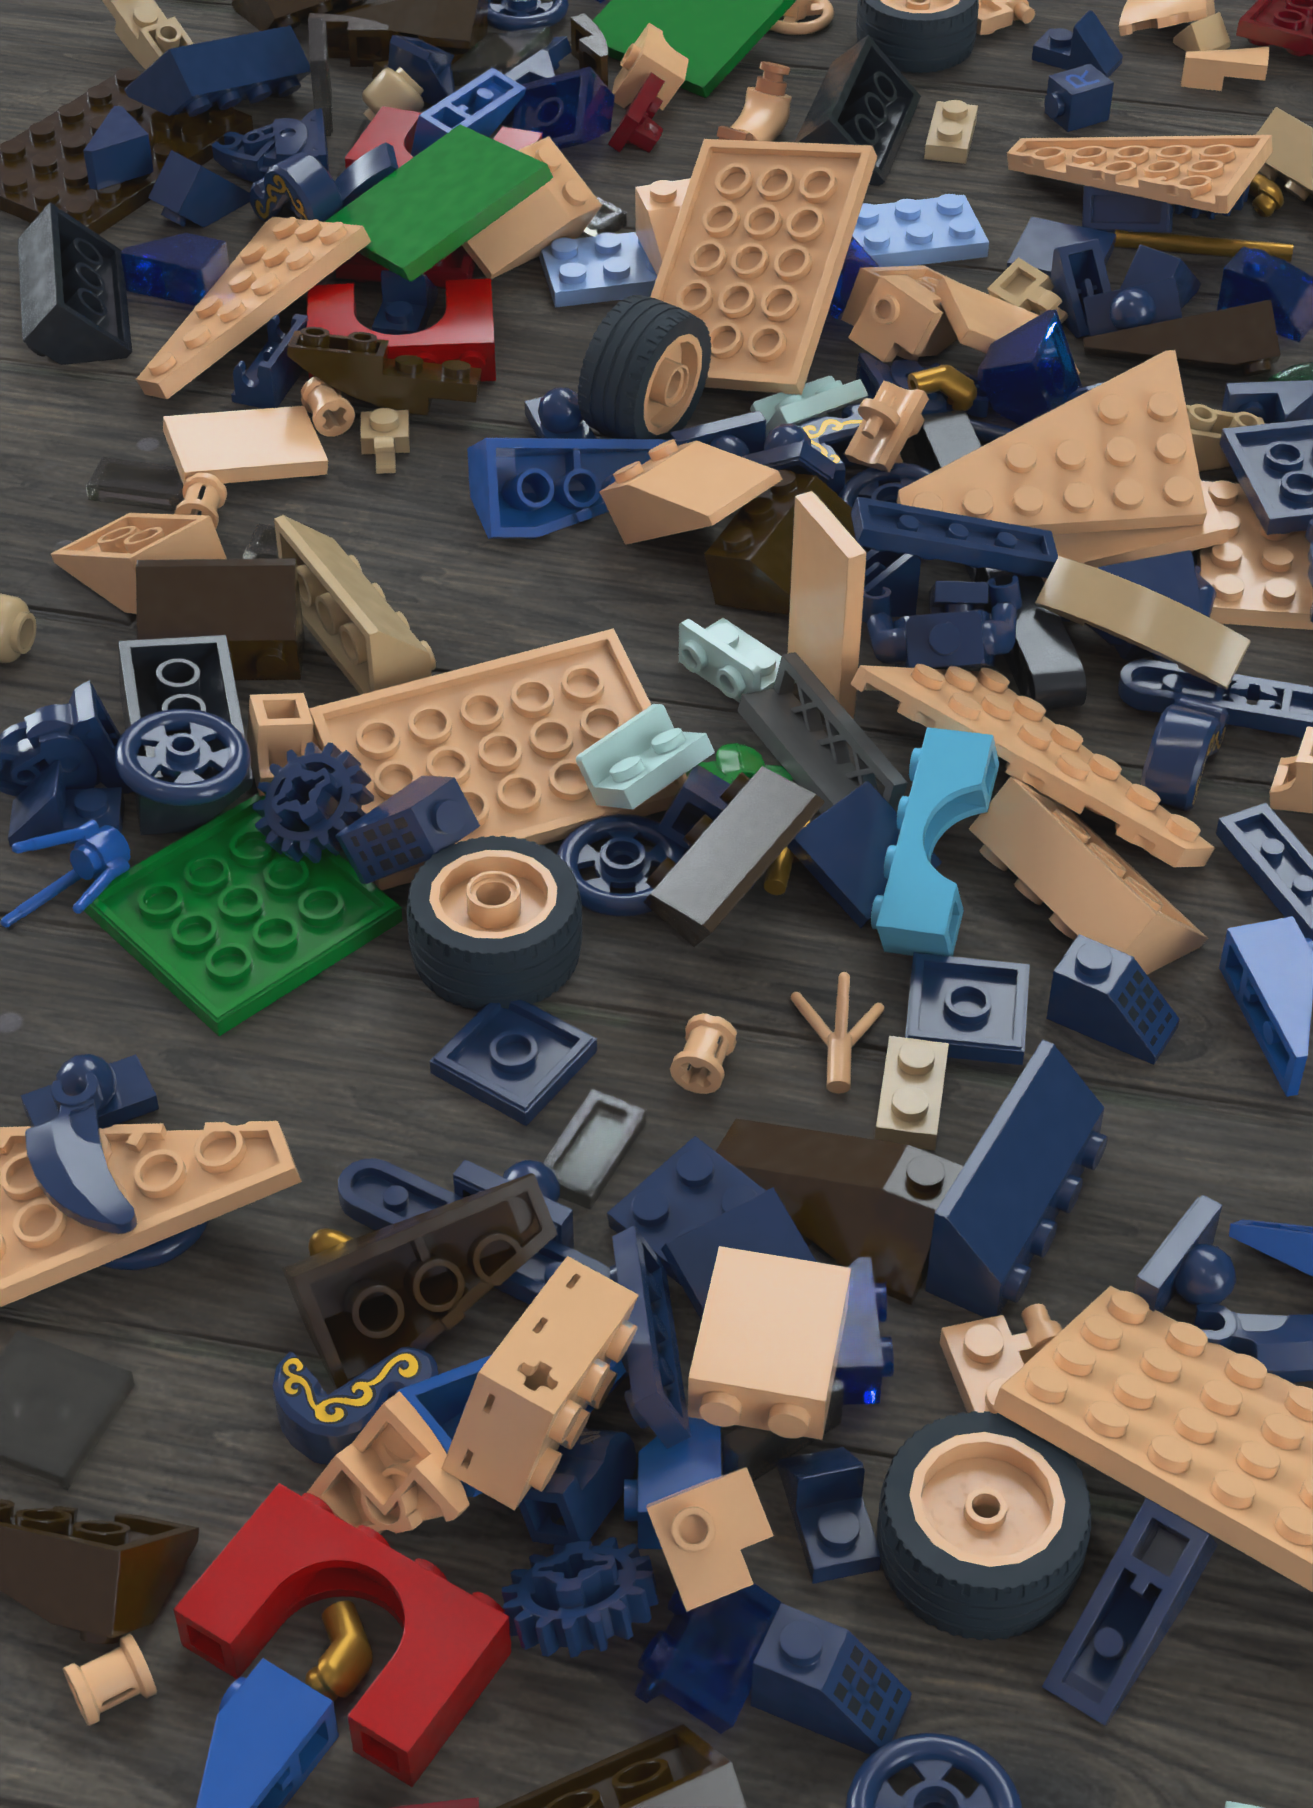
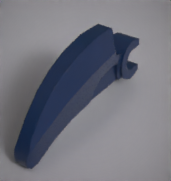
(72, 1164)
(1275, 1340)

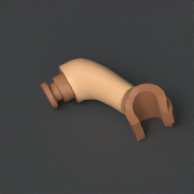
(764, 109)

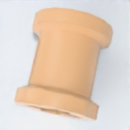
(330, 411)
(213, 497)
(704, 1054)
(110, 1680)

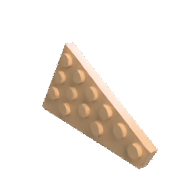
(1172, 169)
(262, 281)
(1088, 466)
(1039, 752)
(166, 1177)

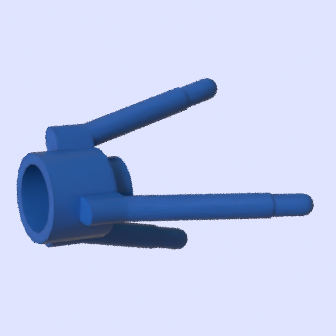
(97, 855)

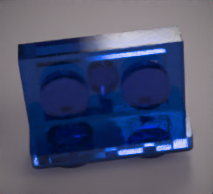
(708, 1655)

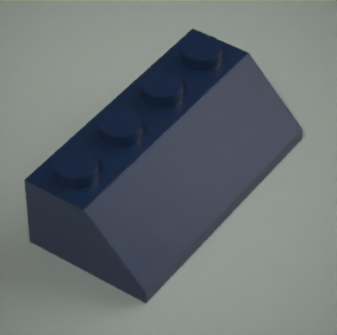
(222, 73)
(1015, 1187)

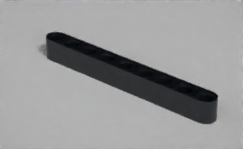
(1043, 653)

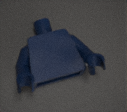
(1169, 576)
(948, 638)

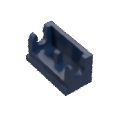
(272, 371)

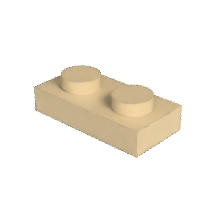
(951, 131)
(912, 1092)

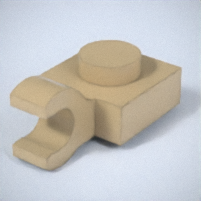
(1027, 289)
(385, 434)

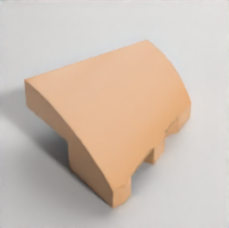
(1162, 13)
(1209, 67)
(391, 1474)

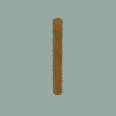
(1199, 244)

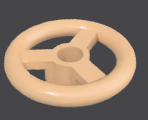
(799, 11)

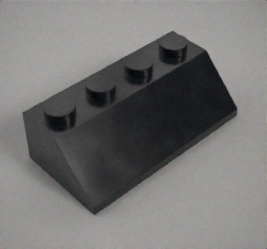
(862, 104)
(72, 292)
(179, 675)

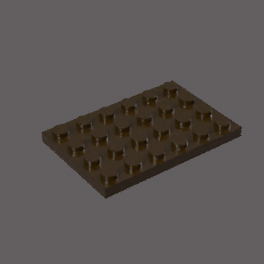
(49, 159)

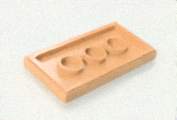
(1122, 546)
(826, 597)

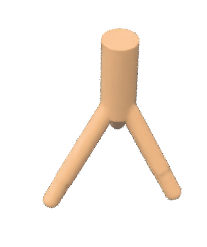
(839, 1041)

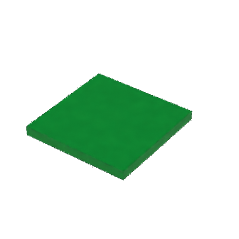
(707, 32)
(441, 200)
(236, 920)

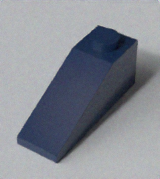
(1130, 1611)

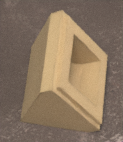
(1204, 35)

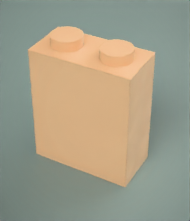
(769, 1343)

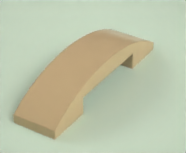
(1144, 619)

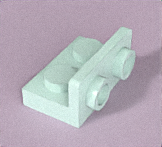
(818, 399)
(727, 657)
(640, 759)

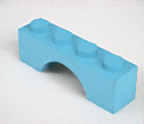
(950, 782)

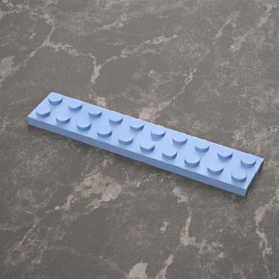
(891, 233)

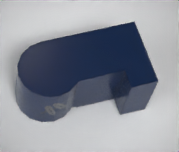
(581, 1489)

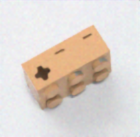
(541, 1382)

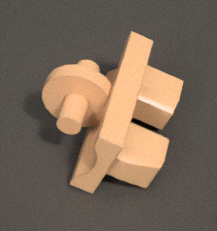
(886, 426)

